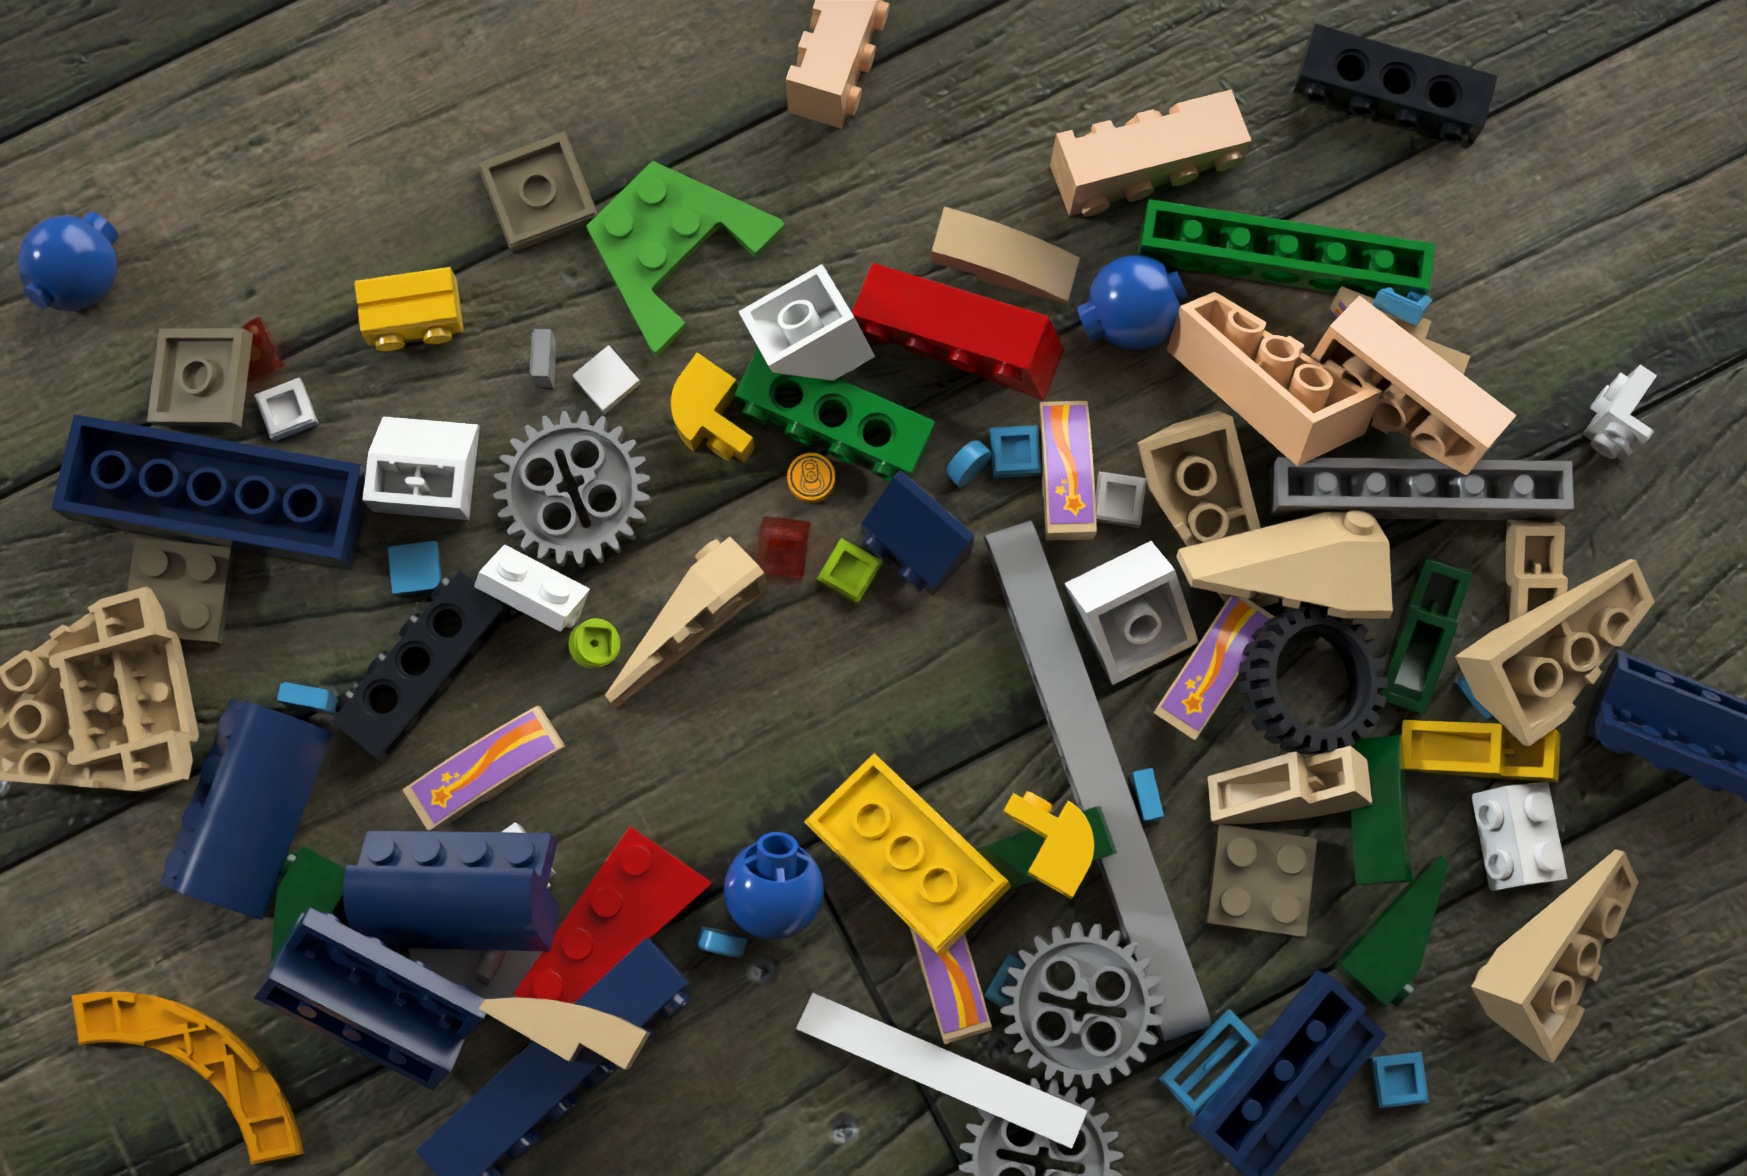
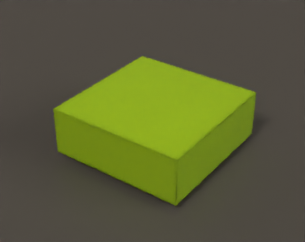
(849, 571)

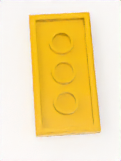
(908, 854)

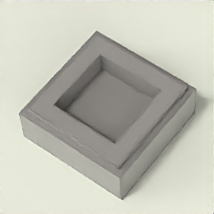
(543, 358)

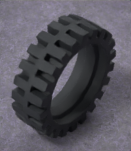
(1360, 669)

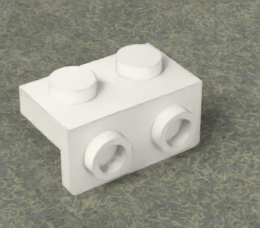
(1613, 429)
(533, 588)
(1519, 835)

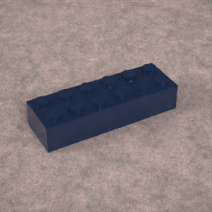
(211, 491)
(542, 1085)

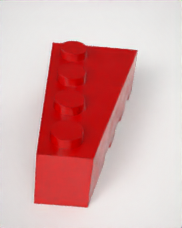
(960, 329)
(626, 901)

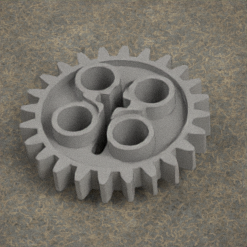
(533, 504)
(1075, 1051)
(992, 1136)

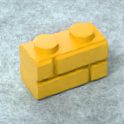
(409, 308)

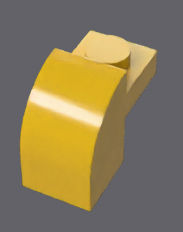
(697, 408)
(1067, 845)

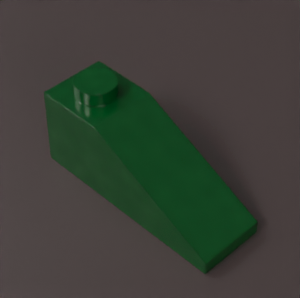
(307, 882)
(1395, 943)

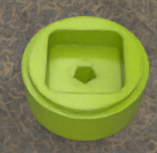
(594, 643)

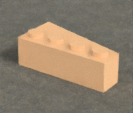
(832, 58)
(1148, 152)
(1269, 380)
(1420, 390)

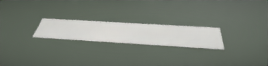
(942, 1070)

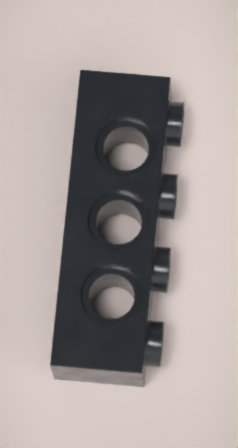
(1417, 74)
(418, 694)

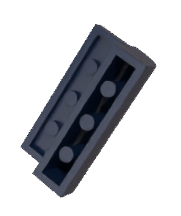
(1672, 723)
(246, 808)
(454, 890)
(370, 998)
(1289, 1078)

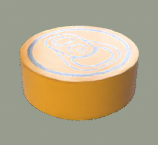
(811, 478)

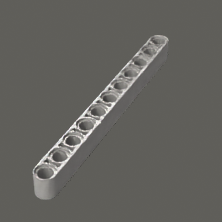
(1096, 773)

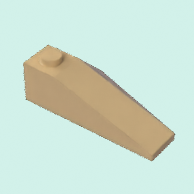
(1202, 482)
(1315, 559)
(705, 600)
(1544, 659)
(1543, 968)

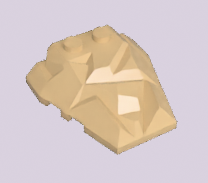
(100, 702)

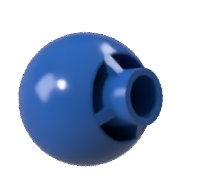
(68, 262)
(1133, 303)
(773, 888)

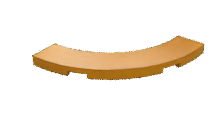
(206, 1048)

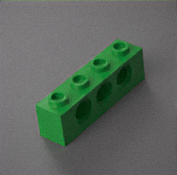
(864, 411)

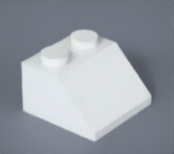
(807, 329)
(1132, 611)

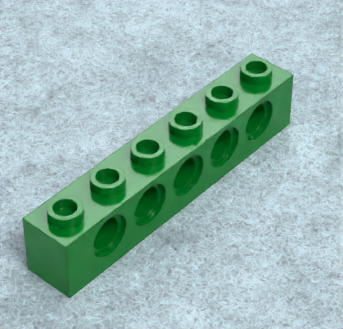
(1283, 251)

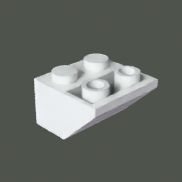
(421, 468)

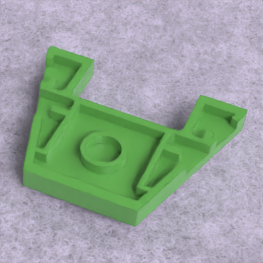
(657, 228)

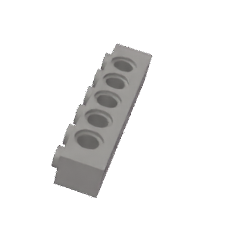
(1422, 489)

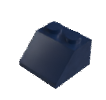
(916, 535)

